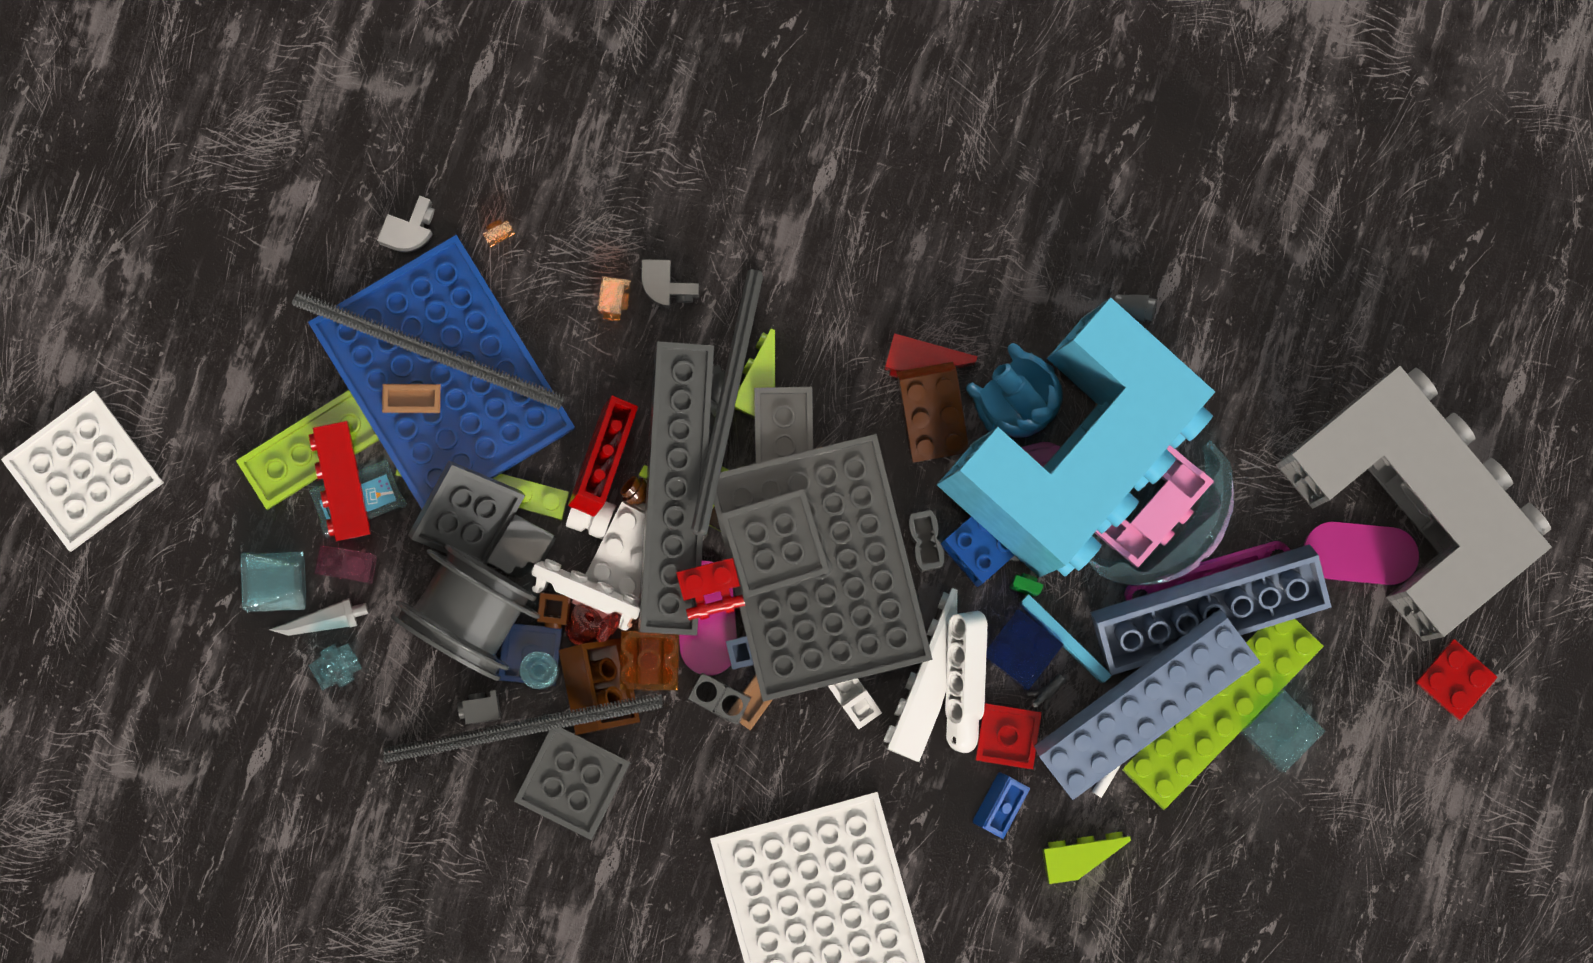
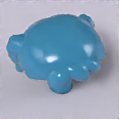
(1020, 395)

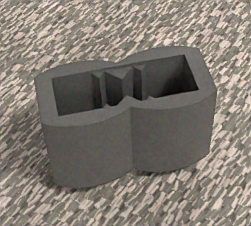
(924, 533)

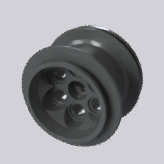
(466, 611)

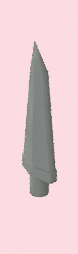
(332, 617)

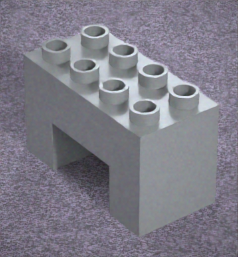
(1438, 485)

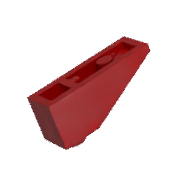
(912, 353)

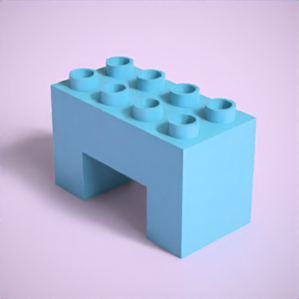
(1142, 408)

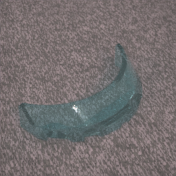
(1194, 543)

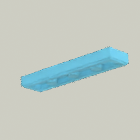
(1063, 636)

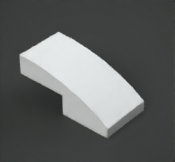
(856, 701)

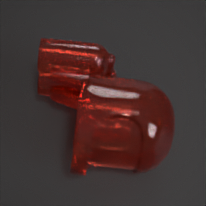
(588, 625)

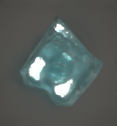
(273, 581)

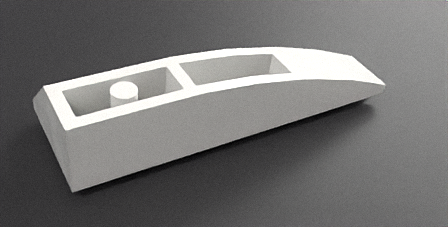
(927, 690)

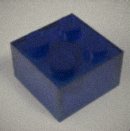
(1022, 649)

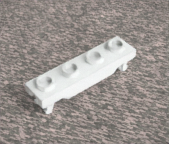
(579, 588)

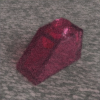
(346, 564)

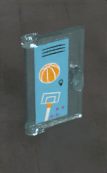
(378, 490)

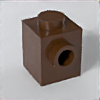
(554, 609)

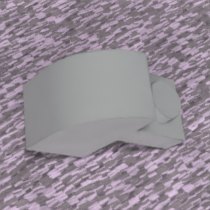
(410, 235)

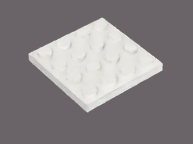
(82, 471)

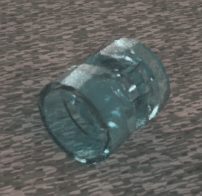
(539, 670)

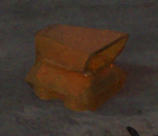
(649, 661)

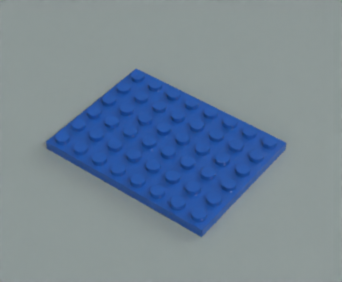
(478, 422)

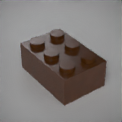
(932, 411)

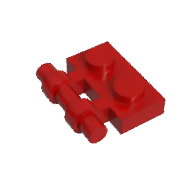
(707, 580)

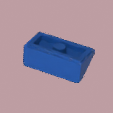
(1001, 805)

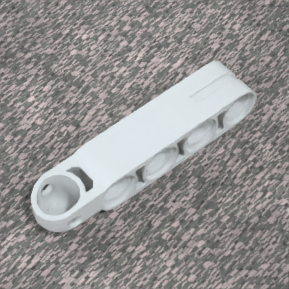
(965, 679)

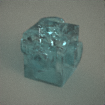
(335, 666)

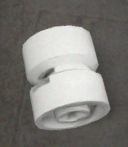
(597, 525)

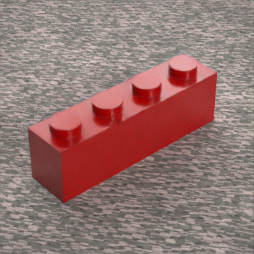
(603, 456)
(341, 481)

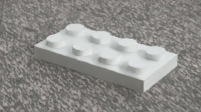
(620, 554)

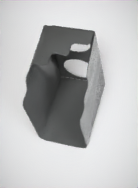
(521, 547)
(722, 693)

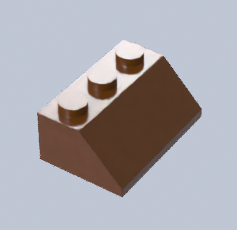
(593, 679)

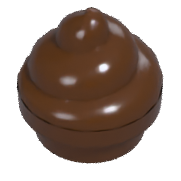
(634, 491)

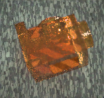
(612, 298)

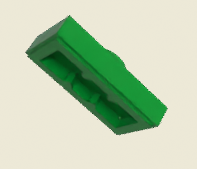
(1026, 585)

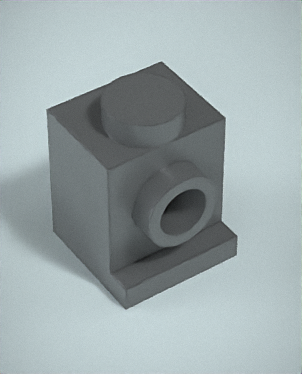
(480, 708)

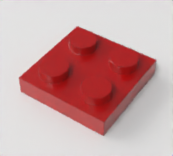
(1456, 679)
(1008, 736)

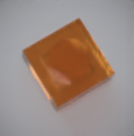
(498, 232)

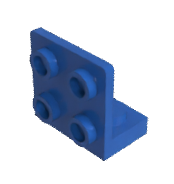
(976, 551)

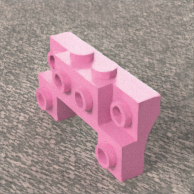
(1167, 507)

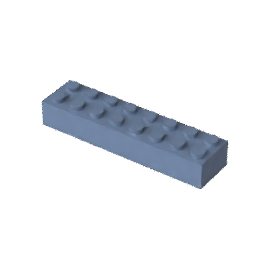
(1248, 595)
(1146, 704)

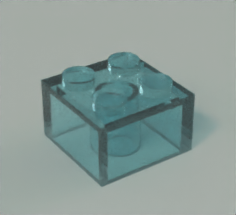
(1282, 731)

